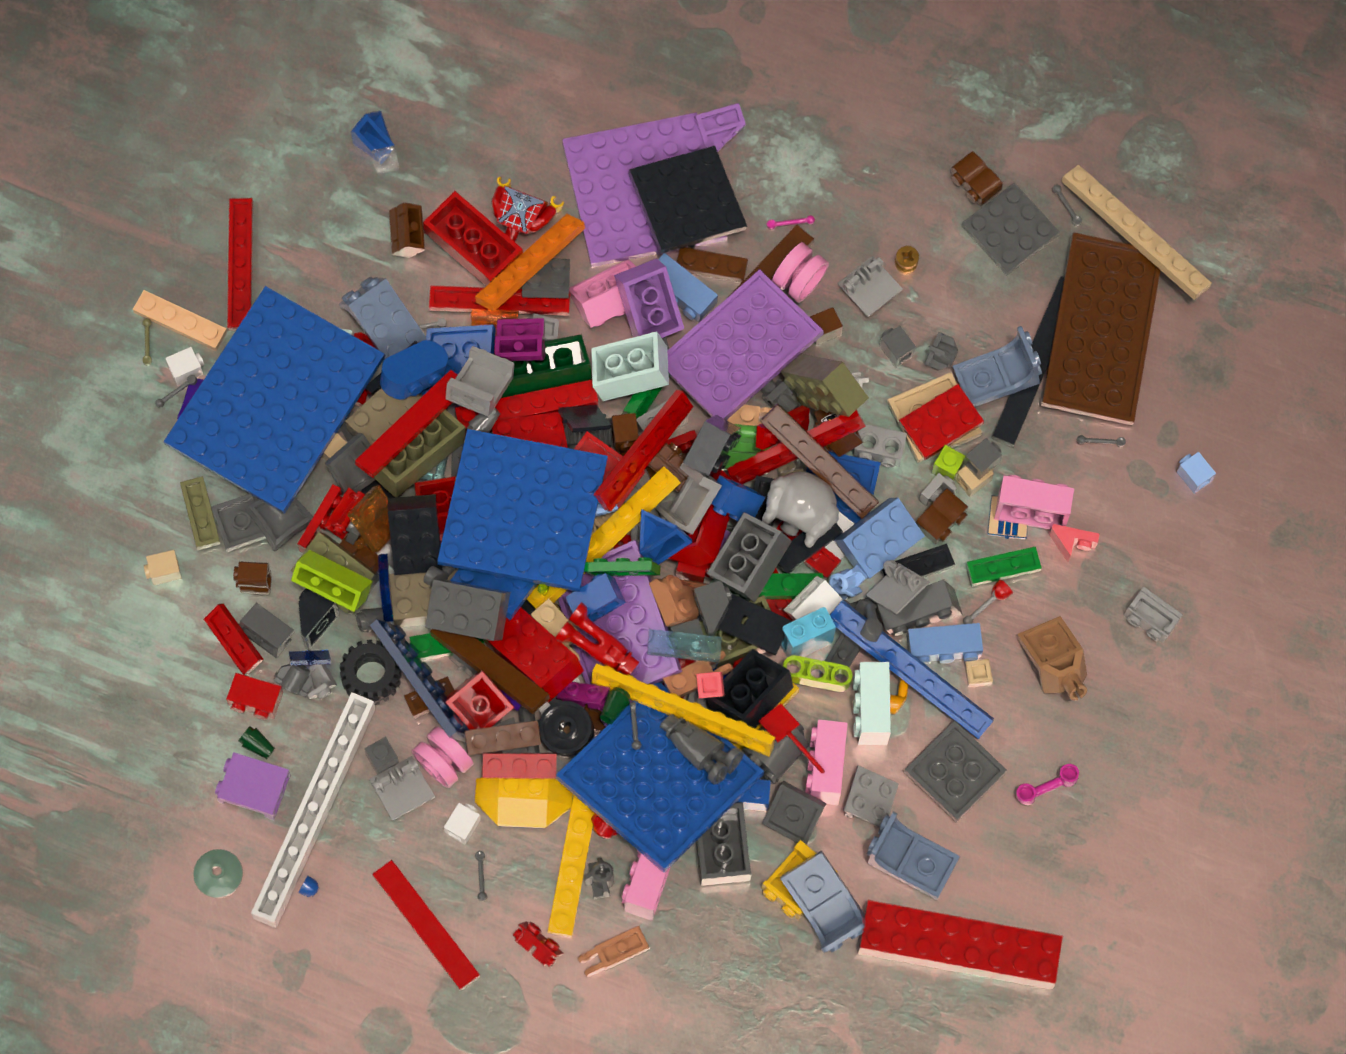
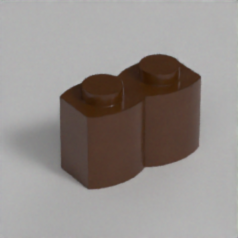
(976, 178)
(942, 516)
(253, 577)

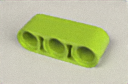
(829, 670)

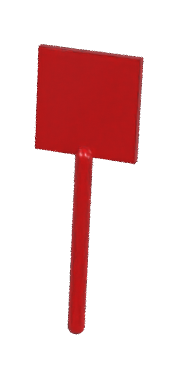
(781, 724)

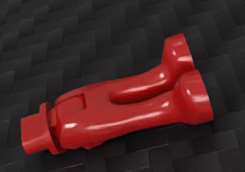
(608, 650)

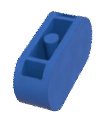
(413, 369)

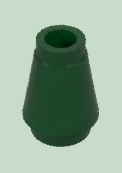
(615, 704)
(255, 742)

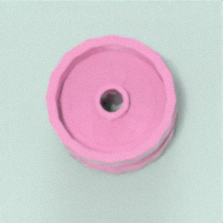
(800, 272)
(442, 757)

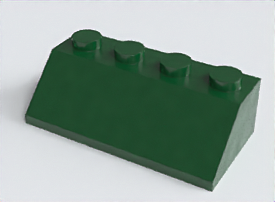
(564, 364)

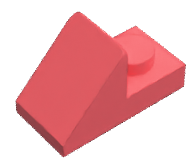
(1066, 537)

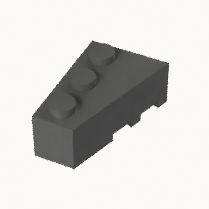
(930, 606)

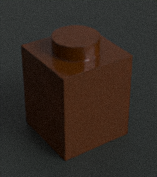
(829, 323)

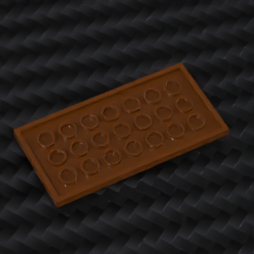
(1101, 330)

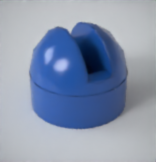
(309, 887)

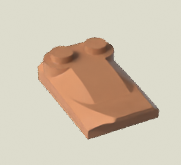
(676, 599)

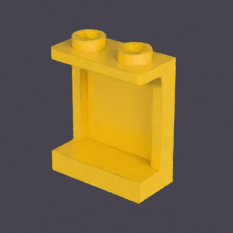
(776, 890)

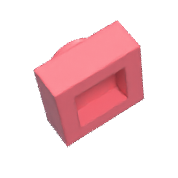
(710, 684)

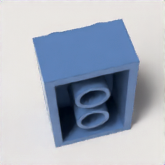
(880, 537)

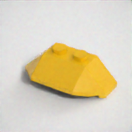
(522, 801)

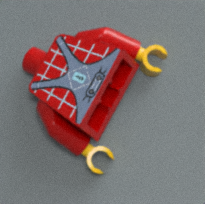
(520, 210)

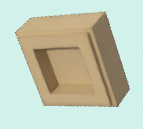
(978, 672)

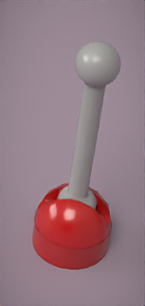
(1000, 591)

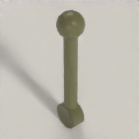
(147, 360)

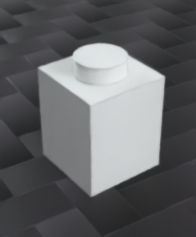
(185, 364)
(462, 823)

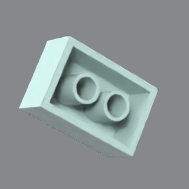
(630, 366)
(872, 703)

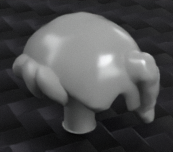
(802, 504)

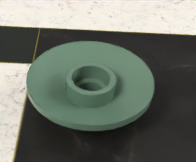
(218, 885)

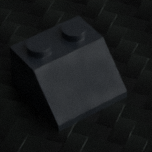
(315, 616)

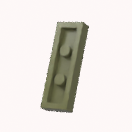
(200, 513)

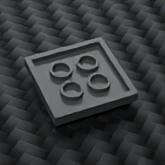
(1010, 229)
(955, 771)

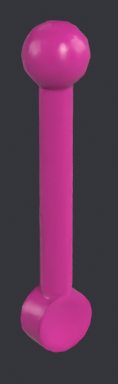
(771, 224)

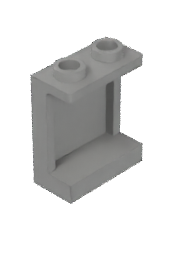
(480, 381)
(691, 500)

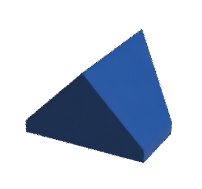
(371, 133)
(660, 538)

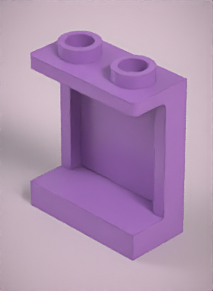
(253, 785)

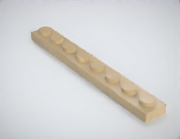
(1136, 232)

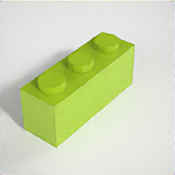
(331, 580)

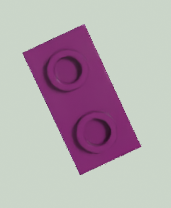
(585, 693)

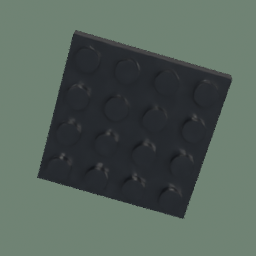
(687, 199)

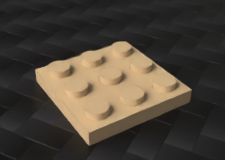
(913, 399)

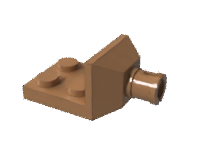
(1056, 657)

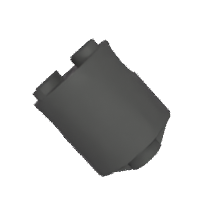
(781, 758)

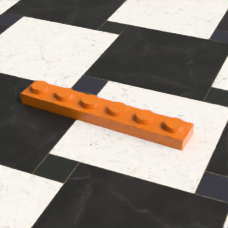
(530, 262)

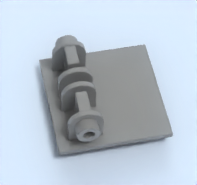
(870, 286)
(897, 587)
(402, 788)
(870, 796)

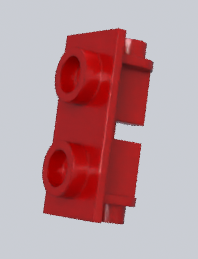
(339, 519)
(531, 936)

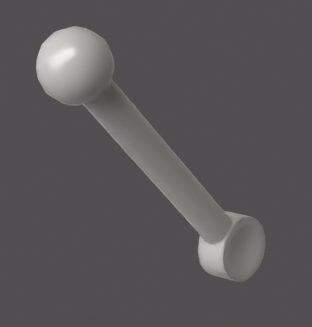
(440, 323)

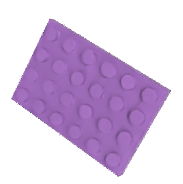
(741, 346)
(629, 622)

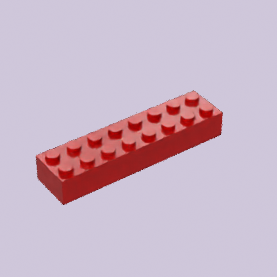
(961, 944)

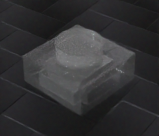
(385, 160)

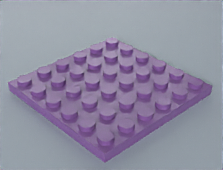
(603, 188)

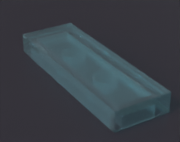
(684, 645)

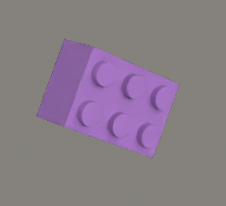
(649, 299)

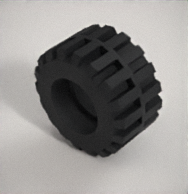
(370, 653)

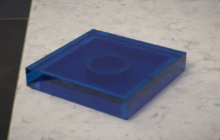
(385, 587)

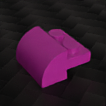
(520, 339)

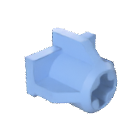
(847, 582)

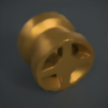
(909, 264)

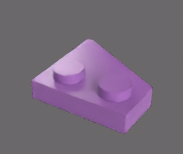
(720, 125)

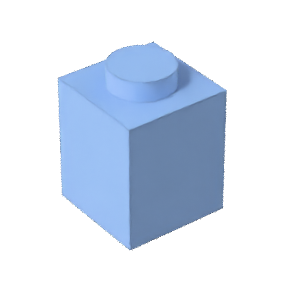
(1195, 472)

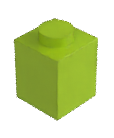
(948, 462)

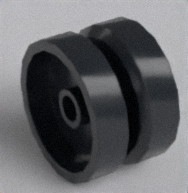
(564, 715)

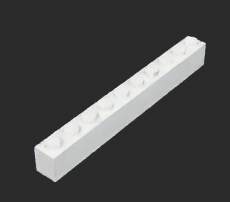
(313, 810)

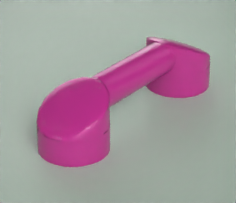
(1068, 777)

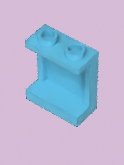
(808, 633)

